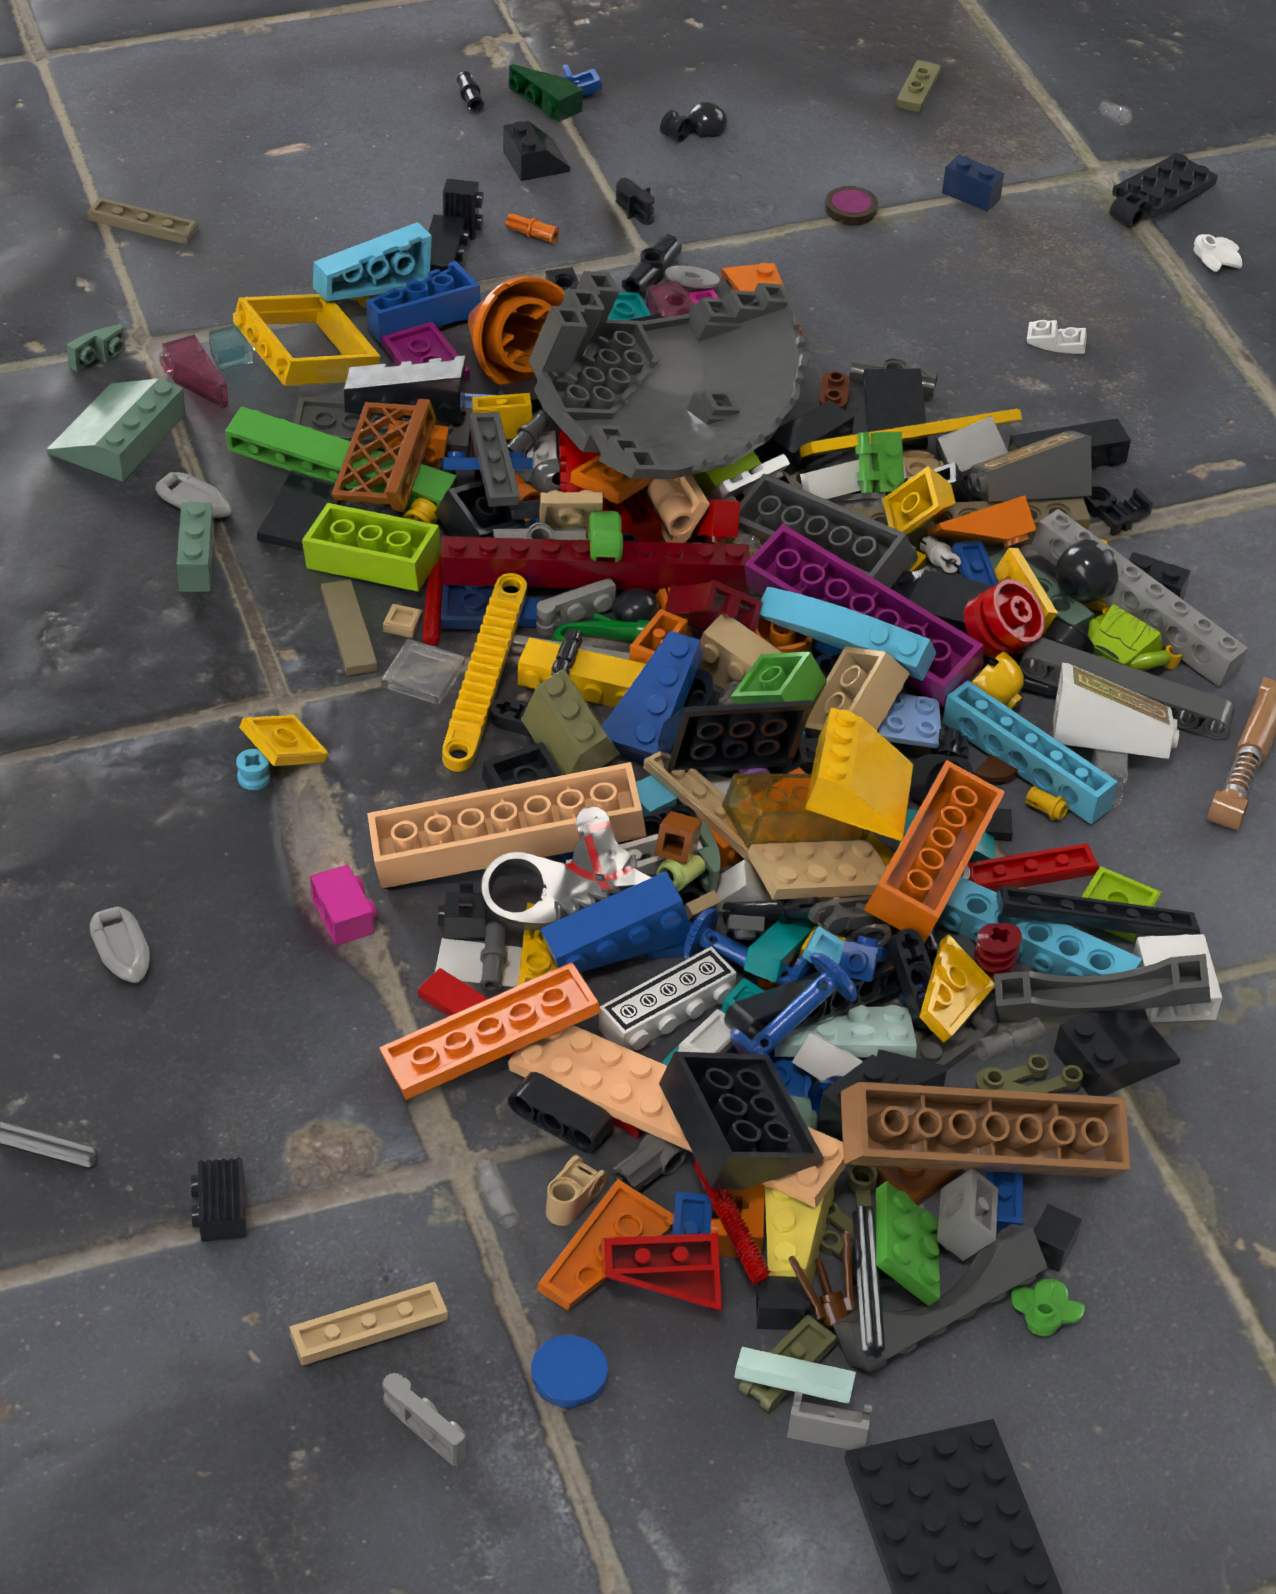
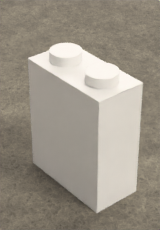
(1158, 948)

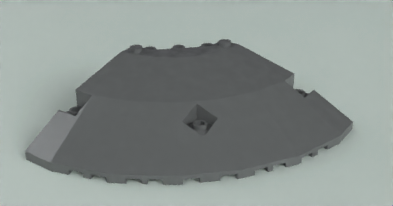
(669, 389)

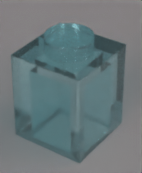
(229, 348)

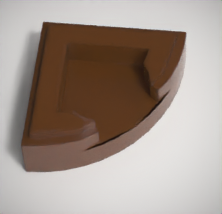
(996, 771)

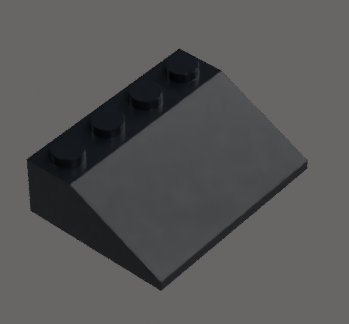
(733, 736)
(737, 1118)

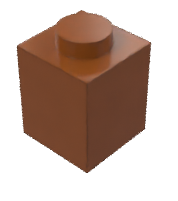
(678, 837)

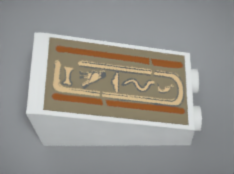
(1110, 717)

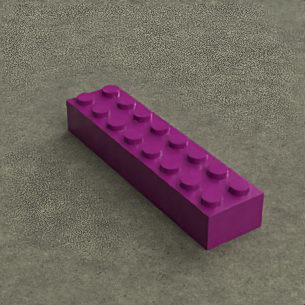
(803, 567)

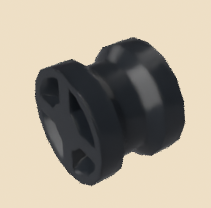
(675, 125)

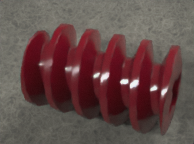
(997, 948)

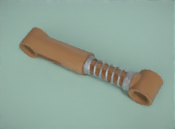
(1251, 752)

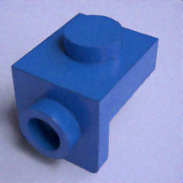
(587, 80)
(860, 958)

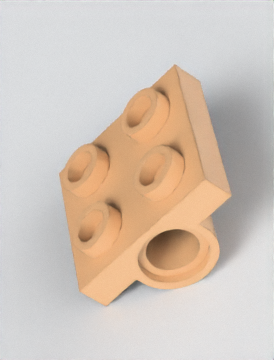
(678, 505)

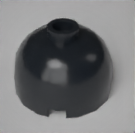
(1086, 571)

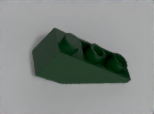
(546, 91)

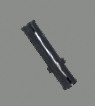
(783, 909)

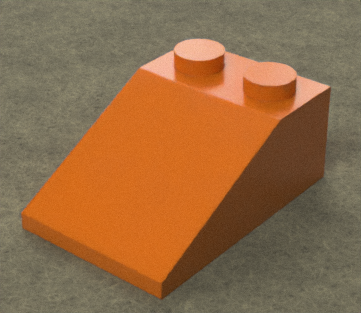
(999, 523)

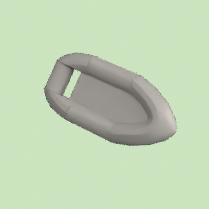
(192, 490)
(122, 944)

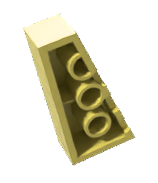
(794, 1230)

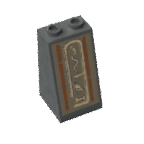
(1041, 470)

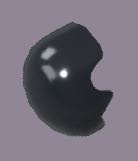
(708, 119)
(635, 605)

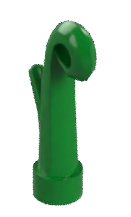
(603, 628)

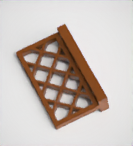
(406, 455)

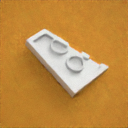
(744, 482)

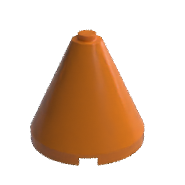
(509, 324)

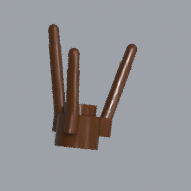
(832, 1305)

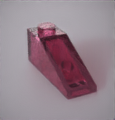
(194, 370)

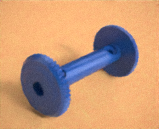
(703, 932)
(799, 1008)

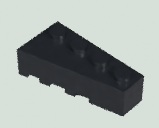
(404, 384)

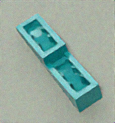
(777, 948)

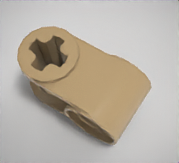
(573, 1191)

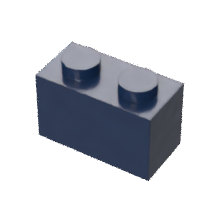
(973, 182)

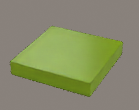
(1118, 888)

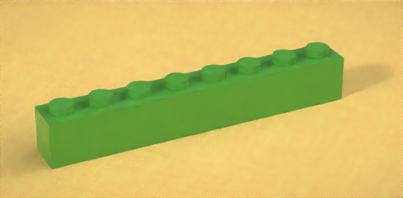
(318, 454)

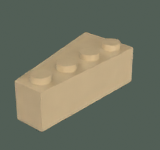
(731, 650)

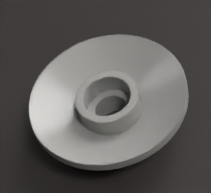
(692, 277)

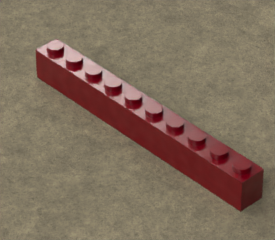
(569, 565)

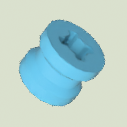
(252, 769)

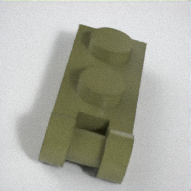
(805, 1342)

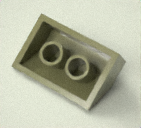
(567, 726)

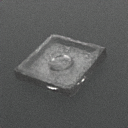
(423, 671)

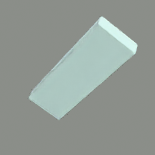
(795, 1375)

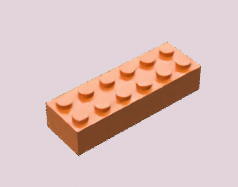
(935, 851)

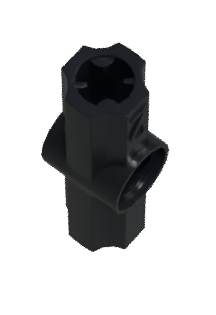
(652, 265)

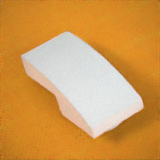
(1048, 337)
(823, 1058)

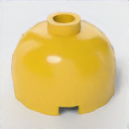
(1002, 681)

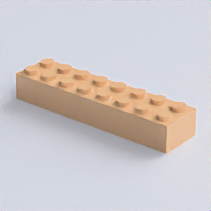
(478, 827)

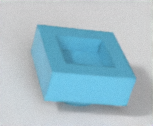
(825, 943)

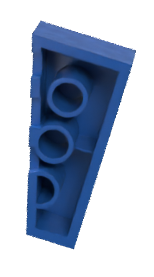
(440, 298)
(654, 697)
(620, 926)

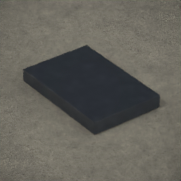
(895, 400)

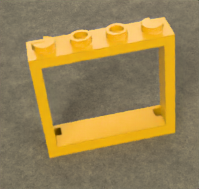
(256, 313)

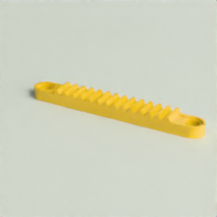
(484, 672)

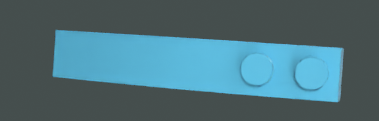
(848, 628)

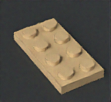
(817, 868)

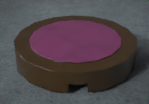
(851, 205)

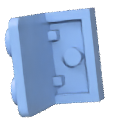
(912, 721)

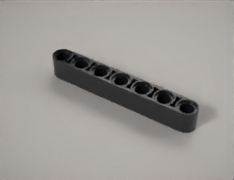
(757, 1011)

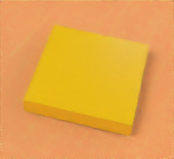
(283, 740)

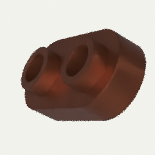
(834, 388)

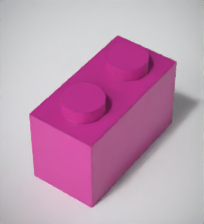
(343, 904)

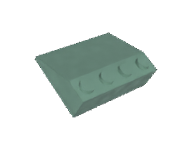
(121, 427)

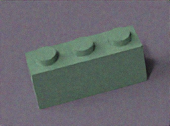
(195, 547)

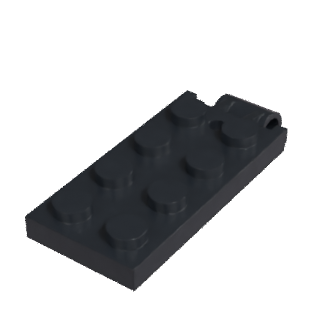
(1159, 188)

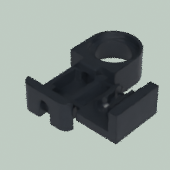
(1118, 515)

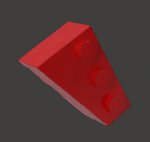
(667, 1265)

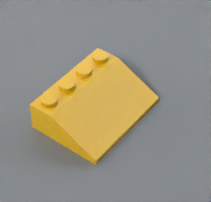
(859, 776)

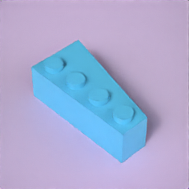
(375, 265)

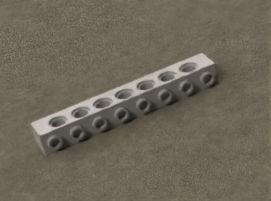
(1192, 634)

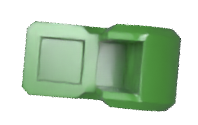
(605, 535)

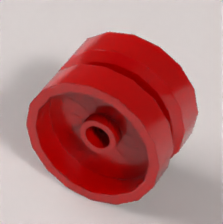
(1004, 618)

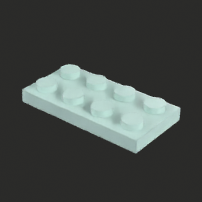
(859, 1032)

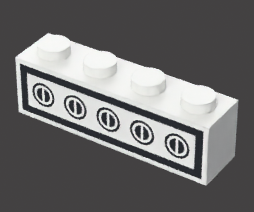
(667, 1000)

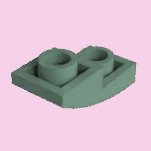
(99, 344)

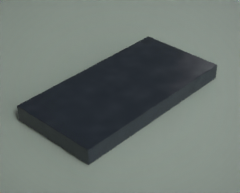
(296, 510)

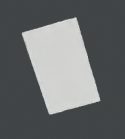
(464, 963)

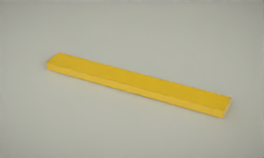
(909, 432)

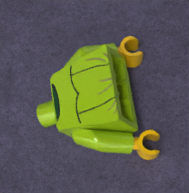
(1129, 641)

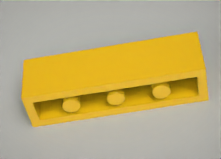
(596, 675)

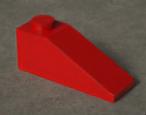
(719, 520)

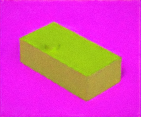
(372, 546)

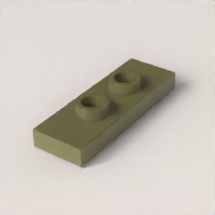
(918, 86)

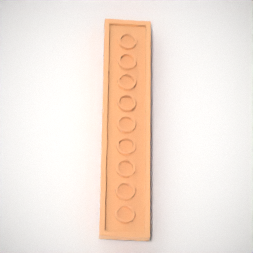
(630, 1091)

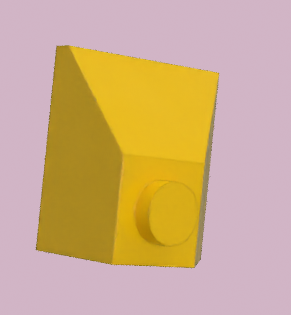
(918, 501)

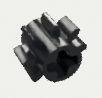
(952, 743)

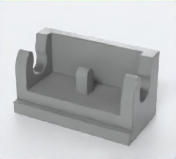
(828, 1424)

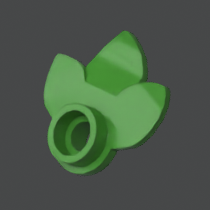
(1046, 1306)

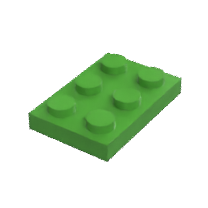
(907, 1243)

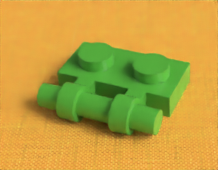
(886, 461)

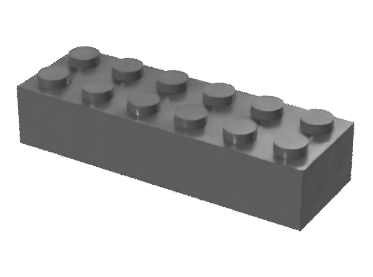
(847, 534)

